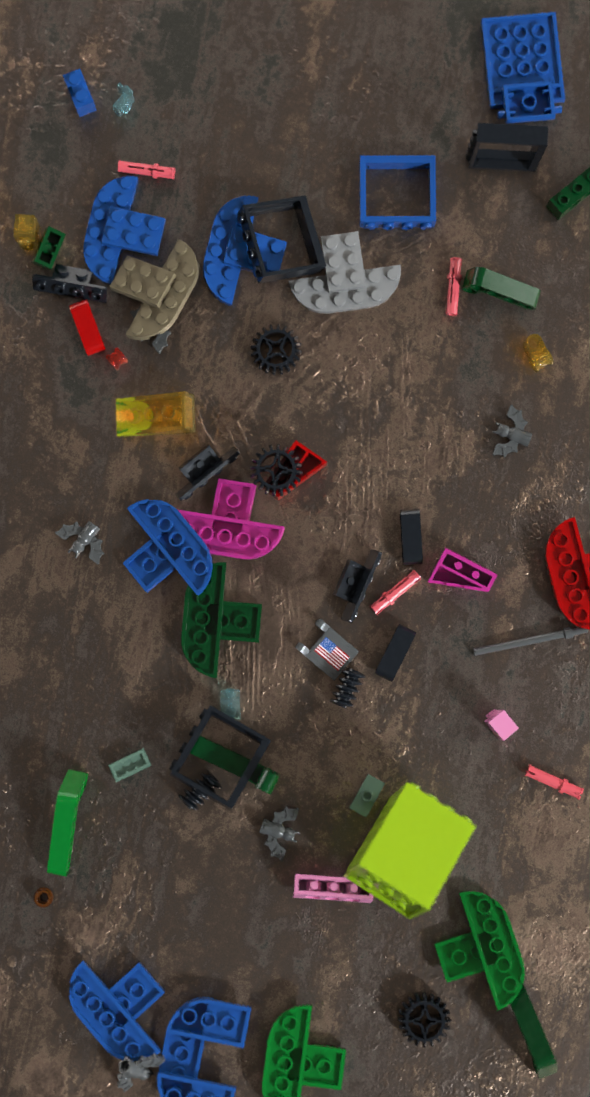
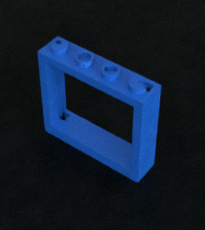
(398, 162)

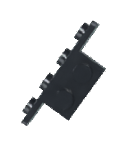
(70, 282)
(202, 467)
(355, 582)

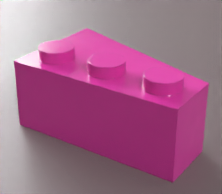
(461, 572)

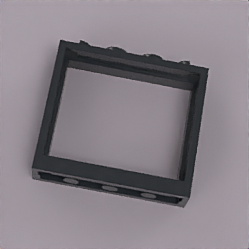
(509, 135)
(307, 229)
(195, 733)

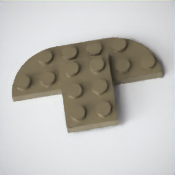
(160, 289)

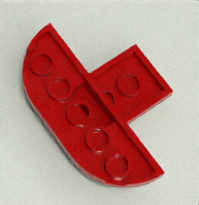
(569, 572)

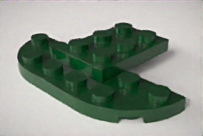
(212, 619)

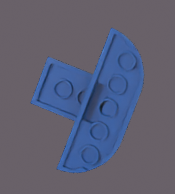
(116, 227)
(228, 253)
(171, 547)
(113, 1011)

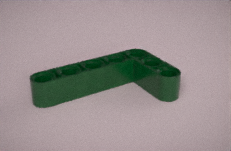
(224, 758)
(534, 1036)

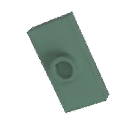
(130, 765)
(367, 795)

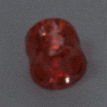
(116, 358)

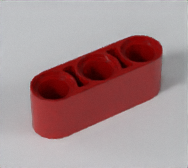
(87, 327)

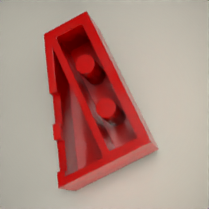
(310, 465)

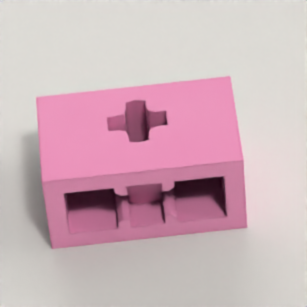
(500, 724)

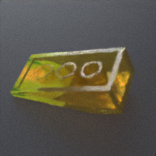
(156, 414)

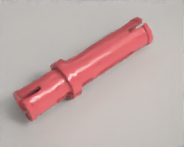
(146, 169)
(453, 286)
(390, 596)
(554, 782)

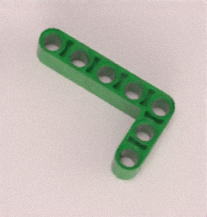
(65, 821)

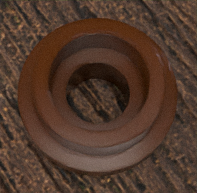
(37, 897)

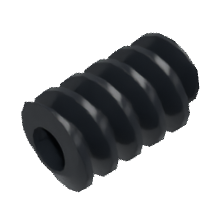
(347, 688)
(193, 797)

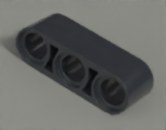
(411, 537)
(395, 653)

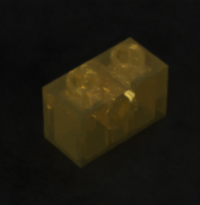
(27, 231)

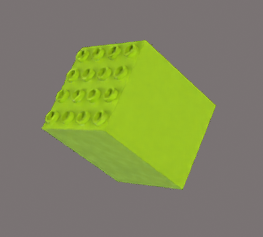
(410, 851)

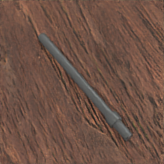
(566, 633)

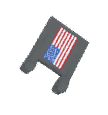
(330, 652)

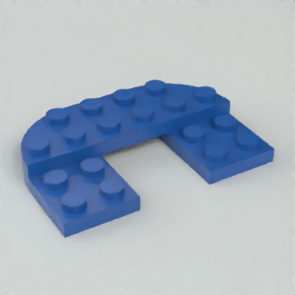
(186, 1033)

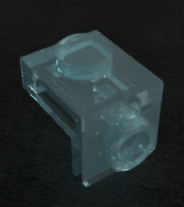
(125, 101)
(231, 703)

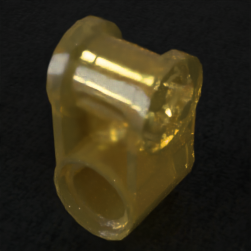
(538, 353)

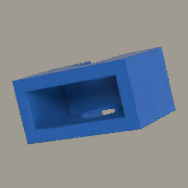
(79, 92)

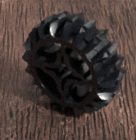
(286, 337)
(285, 471)
(415, 1019)

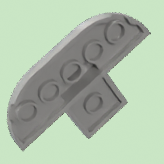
(346, 282)

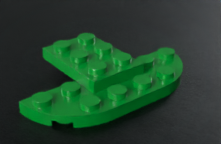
(487, 948)
(294, 1061)

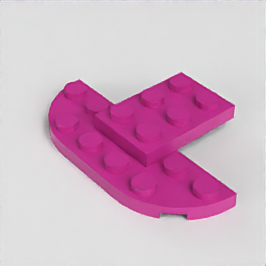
(229, 527)

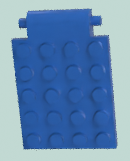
(523, 66)

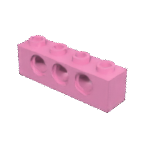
(329, 889)

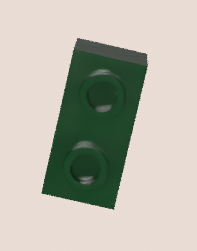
(48, 248)

